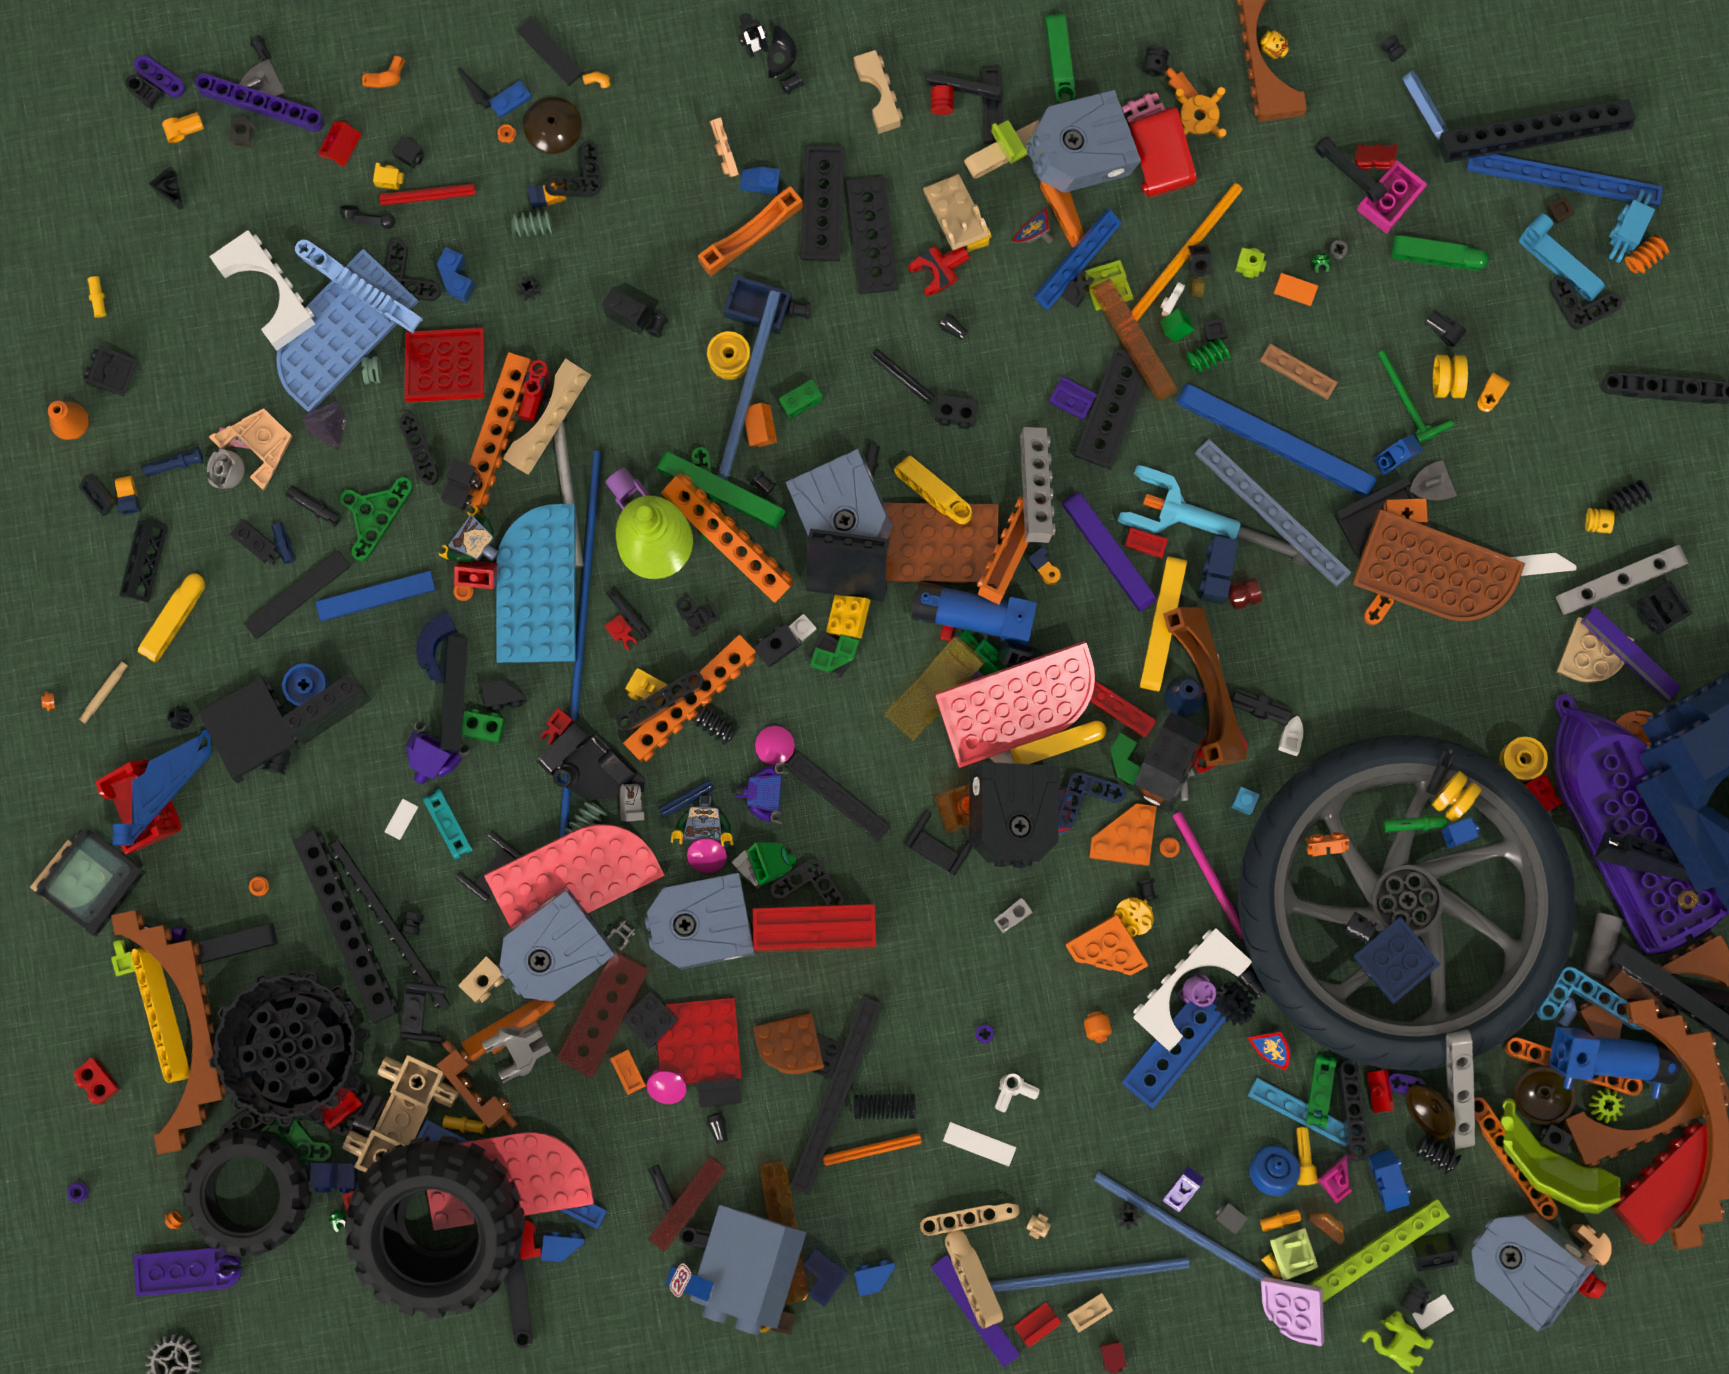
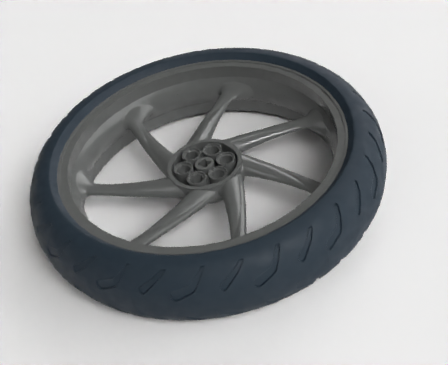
(1322, 1007)

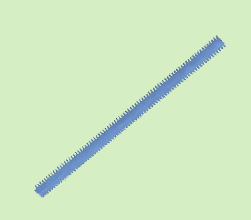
(749, 385)
(1180, 1226)
(1090, 1274)

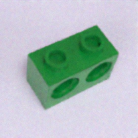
(800, 399)
(481, 731)

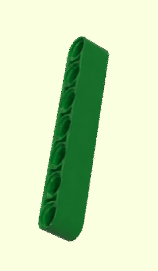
(722, 490)

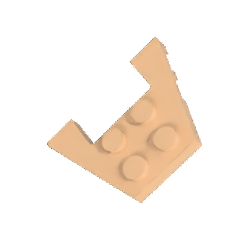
(723, 148)
(263, 437)

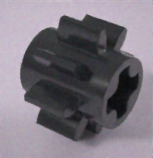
(531, 292)
(180, 717)
(1122, 1216)

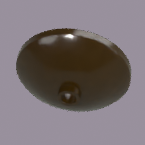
(557, 136)
(1539, 1106)
(1431, 1111)

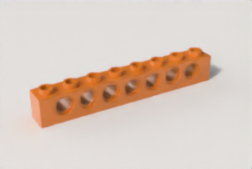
(512, 365)
(716, 535)
(736, 647)

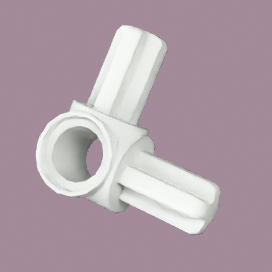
(1020, 1087)

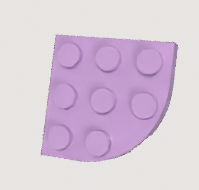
(1294, 1309)

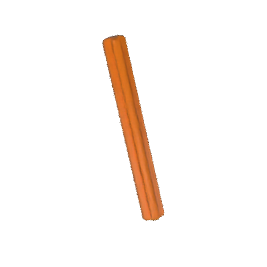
(872, 1149)

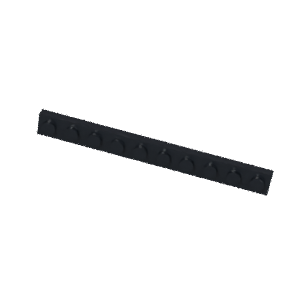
(384, 918)
(835, 1095)

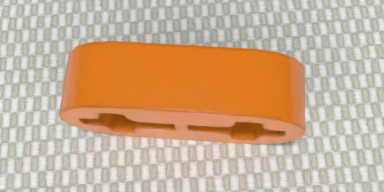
(1382, 610)

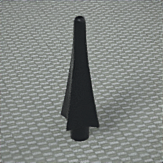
(477, 92)

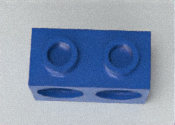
(1460, 832)

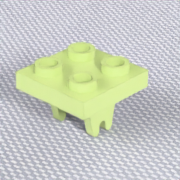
(1294, 1254)

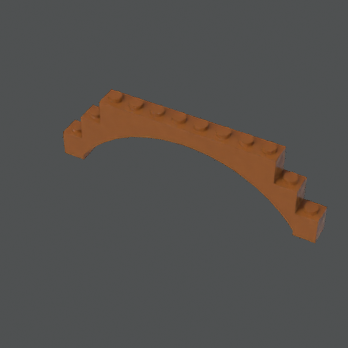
(185, 970)
(1702, 1065)

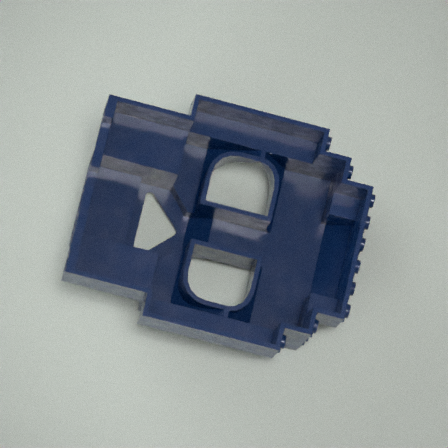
(1684, 768)

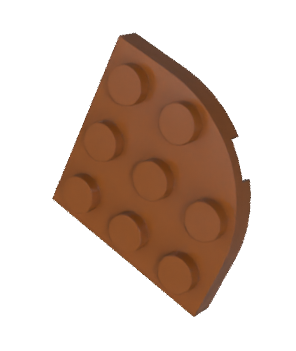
(790, 1045)

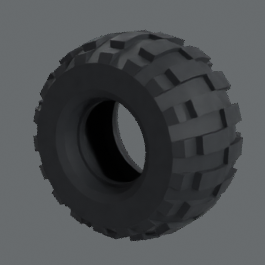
(424, 1276)

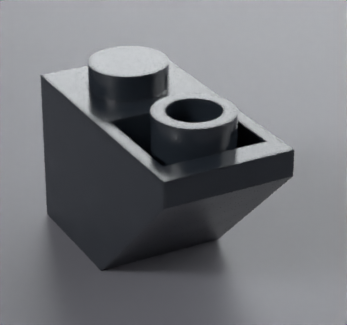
(500, 694)

